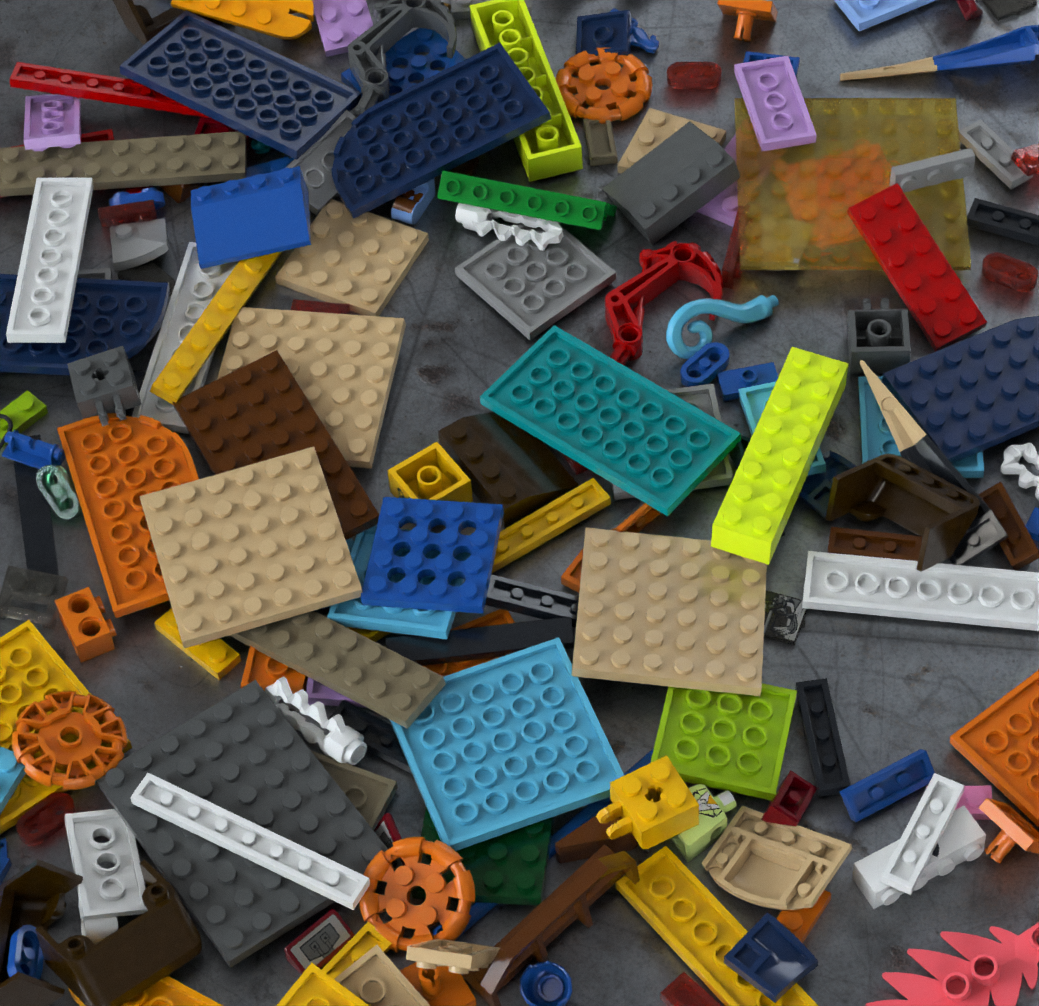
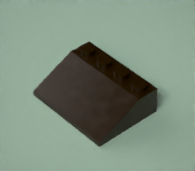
(505, 464)

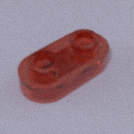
(694, 75)
(1011, 272)
(44, 818)

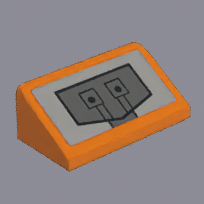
(636, 519)

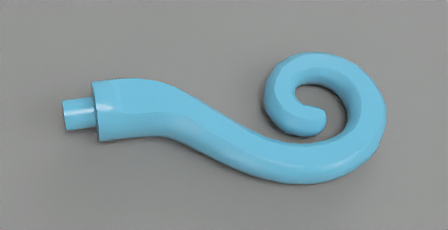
(749, 312)

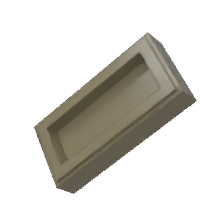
(600, 142)

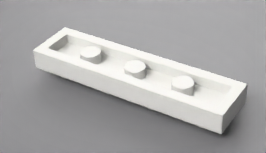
(922, 834)

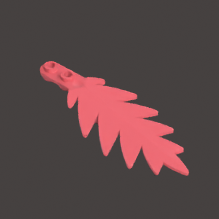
(960, 982)

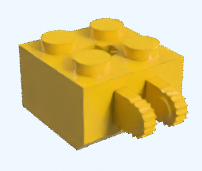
(651, 803)

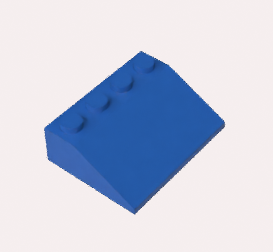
(251, 217)

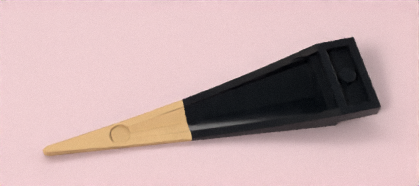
(919, 449)

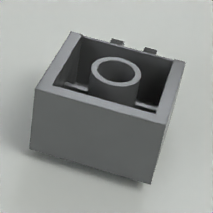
(878, 337)
(104, 384)

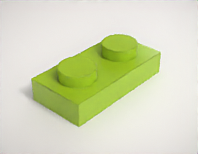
(23, 413)

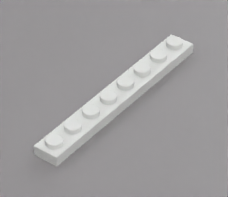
(251, 841)

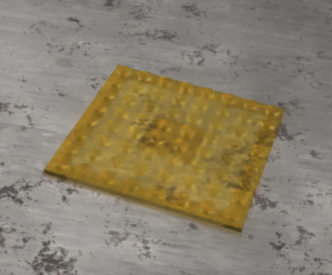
(799, 195)

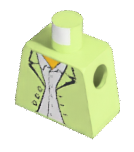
(711, 822)

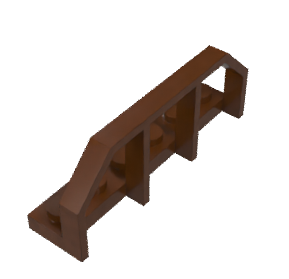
(551, 918)

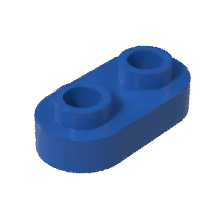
(145, 195)
(701, 365)
(25, 953)

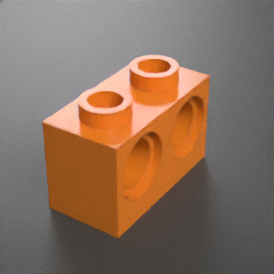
(82, 625)

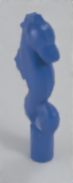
(640, 38)

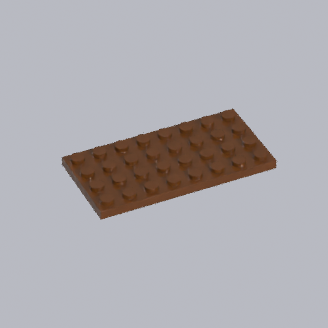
(266, 415)

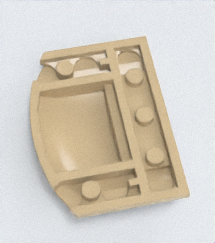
(774, 862)

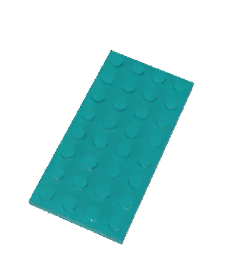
(611, 420)

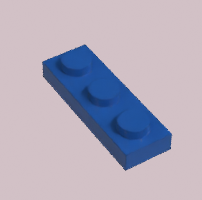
(888, 785)

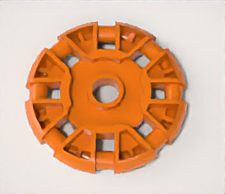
(609, 103)
(64, 755)
(412, 875)

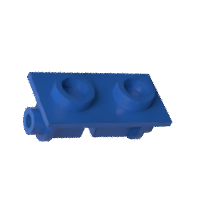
(31, 451)

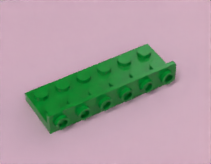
(524, 200)

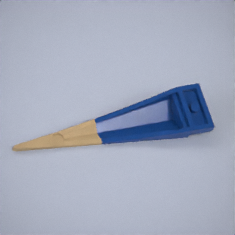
(1004, 50)

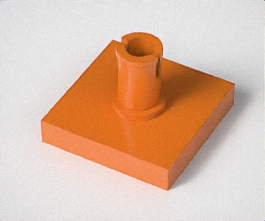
(748, 11)
(1014, 830)
(440, 986)

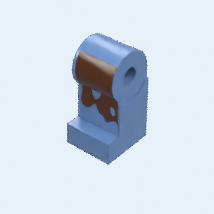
(412, 204)

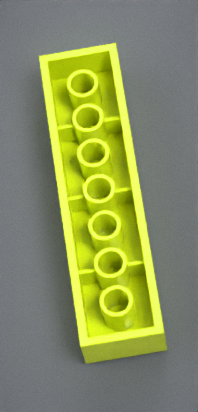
(554, 145)
(779, 455)

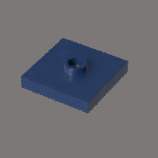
(604, 30)

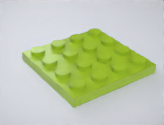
(726, 737)

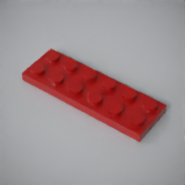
(916, 267)

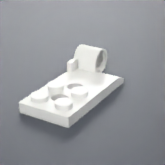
(104, 891)

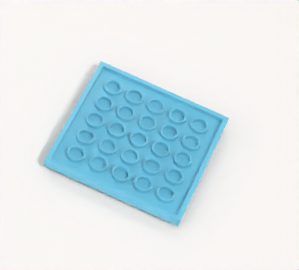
(508, 746)

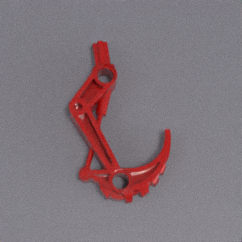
(659, 271)

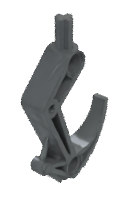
(394, 19)

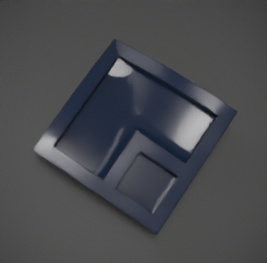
(818, 486)
(771, 958)

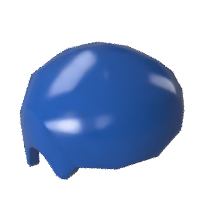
(546, 985)

